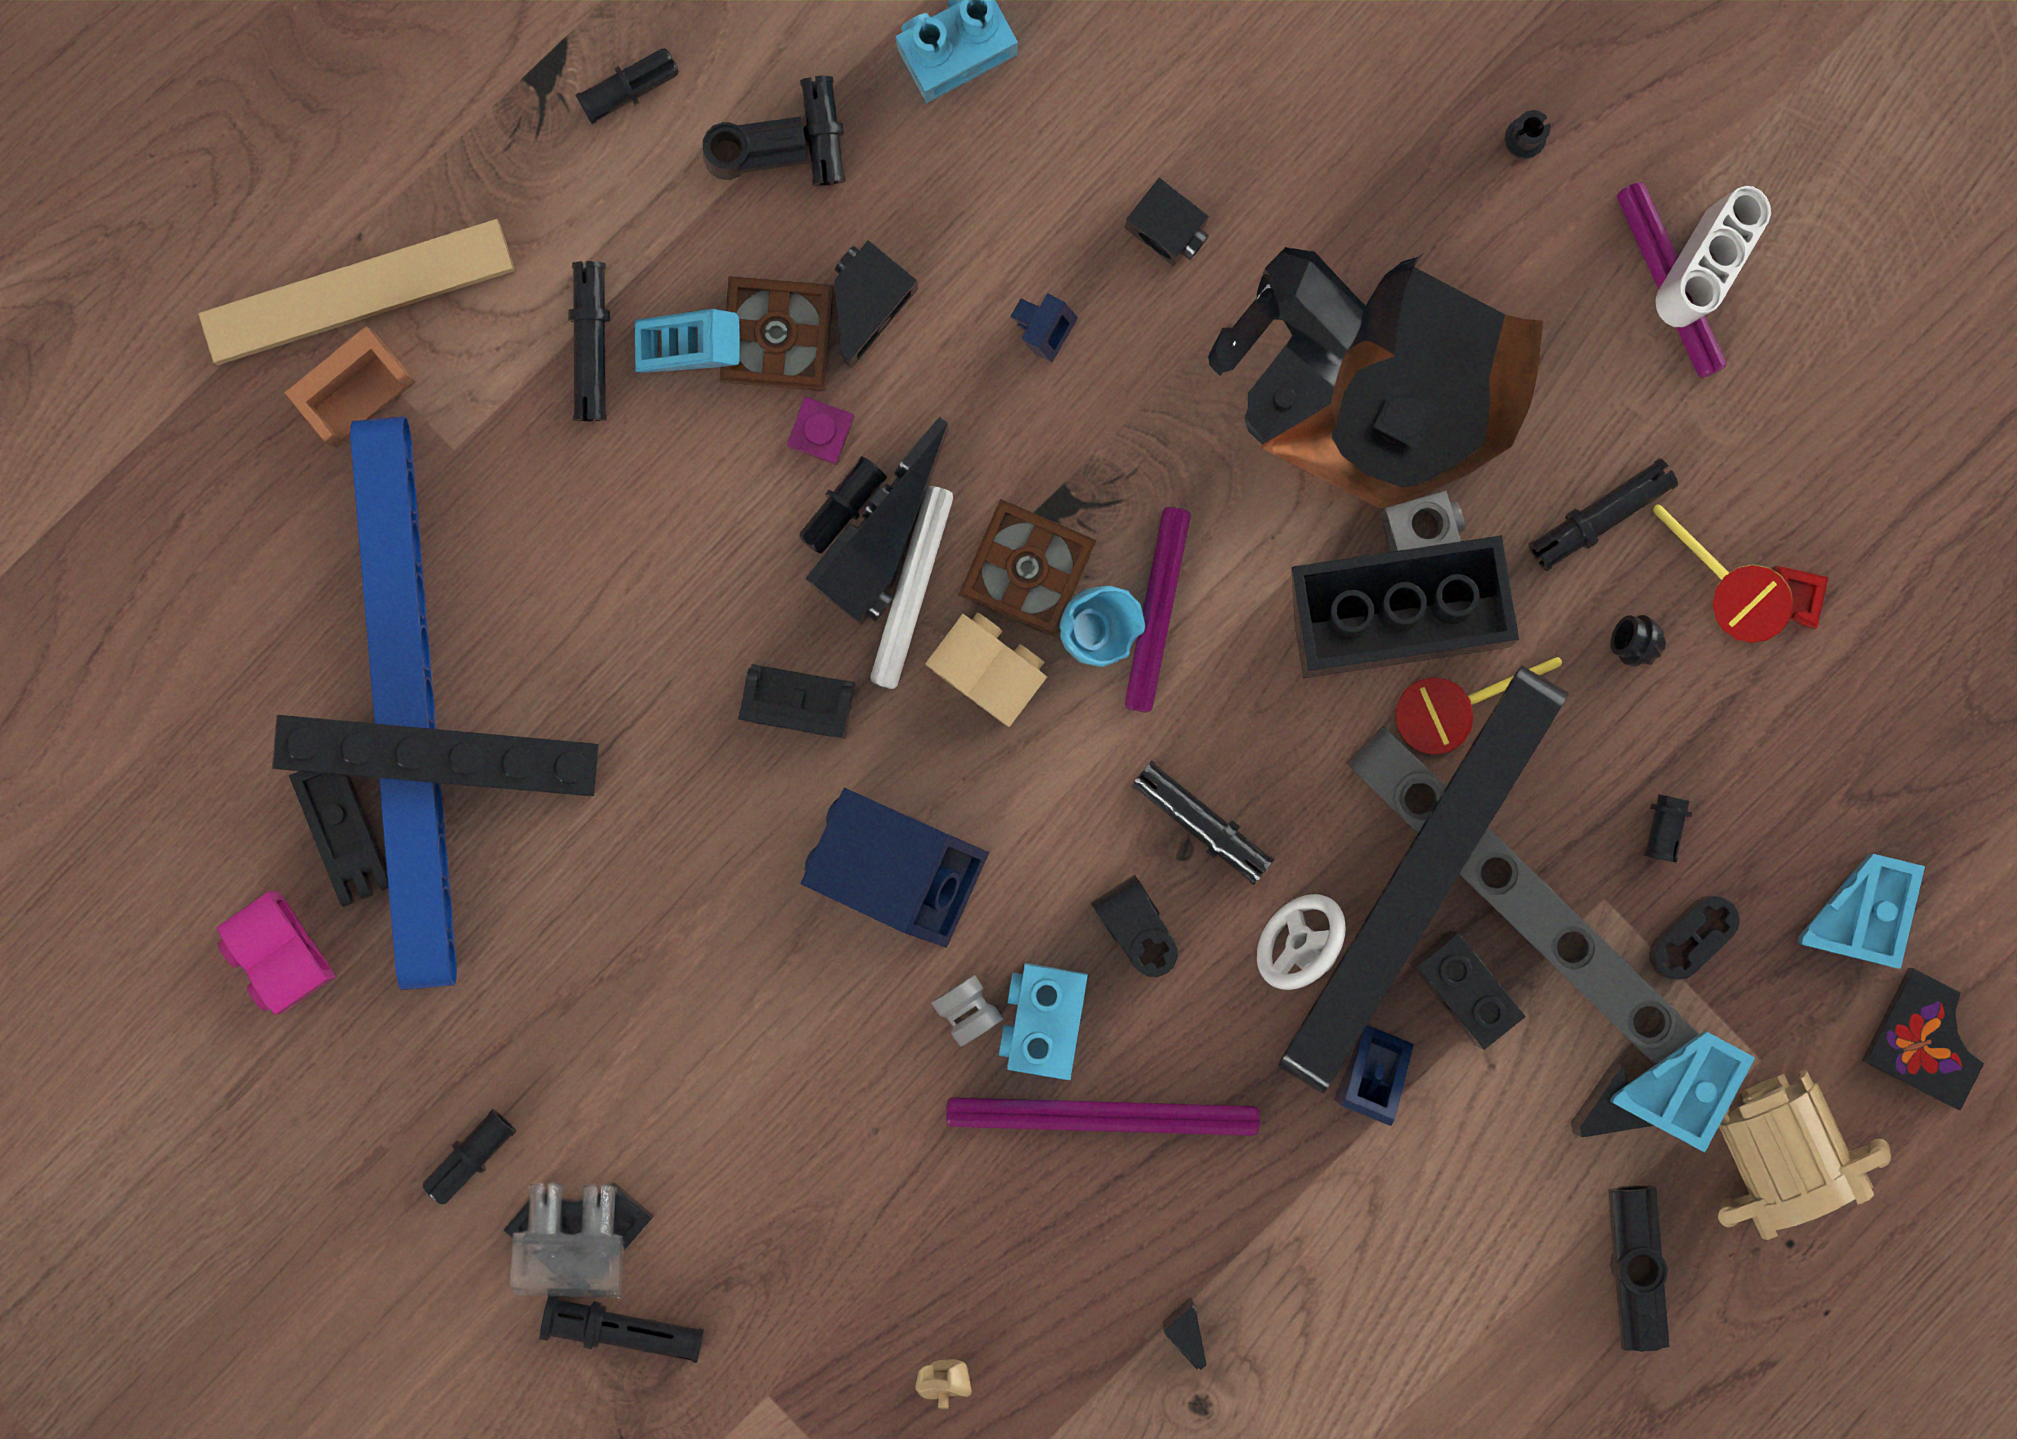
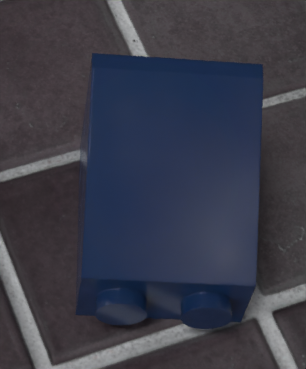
(893, 868)

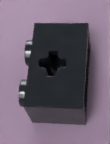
(1467, 990)

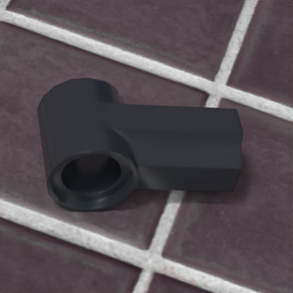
(761, 144)

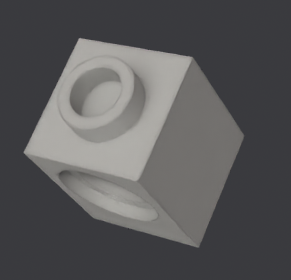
(1398, 522)

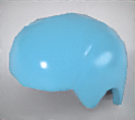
(1101, 625)

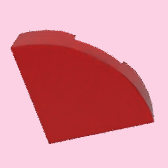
(1807, 595)

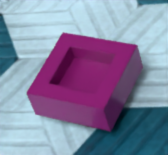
(820, 430)

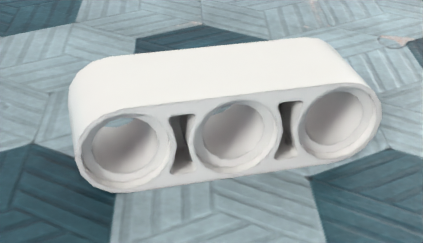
(1731, 245)

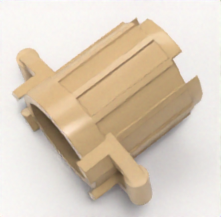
(1793, 1157)

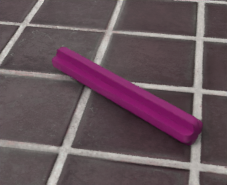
(1660, 258)
(1157, 609)

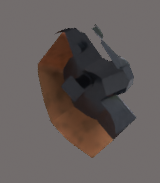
(1386, 390)

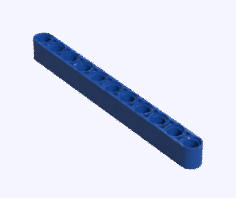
(403, 698)

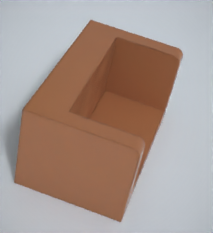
(349, 386)

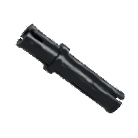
(589, 340)
(1586, 525)
(1203, 823)

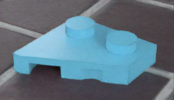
(1869, 912)
(1688, 1089)

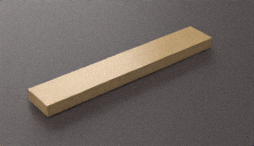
(356, 292)

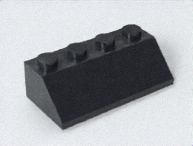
(1403, 607)

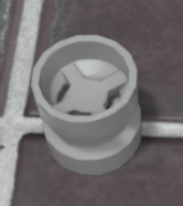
(961, 1000)

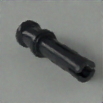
(595, 1326)

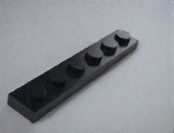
(434, 756)

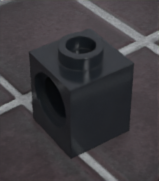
(1168, 223)

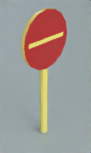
(1749, 601)
(1439, 715)

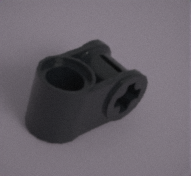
(1133, 919)

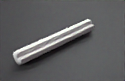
(911, 587)

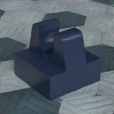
(1045, 325)

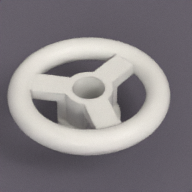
(1307, 949)

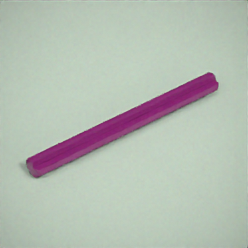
(1102, 1116)

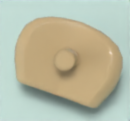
(943, 1380)

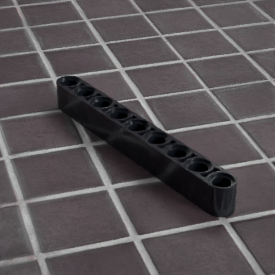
(1423, 878)

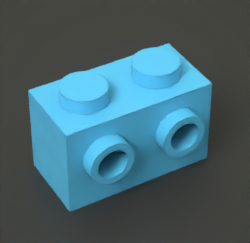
(1045, 1020)

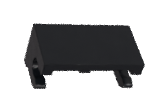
(797, 701)

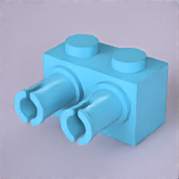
(955, 45)

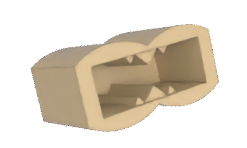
(987, 669)

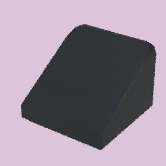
(1184, 1333)

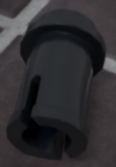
(1523, 145)
(1667, 828)

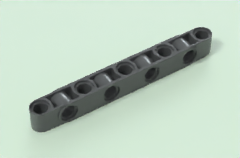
(1532, 907)

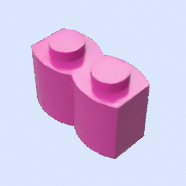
(274, 953)

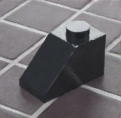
(868, 297)

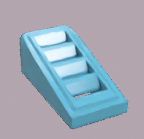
(716, 341)

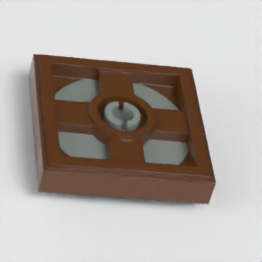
(781, 333)
(1027, 567)

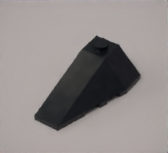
(867, 557)

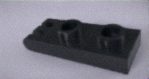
(340, 833)

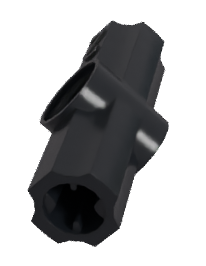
(1642, 1301)

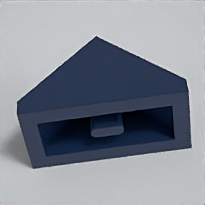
(1375, 1075)

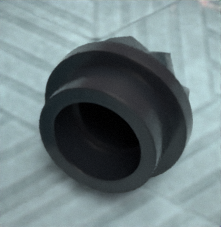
(1637, 640)

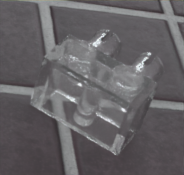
(568, 1264)

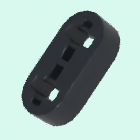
(1702, 947)

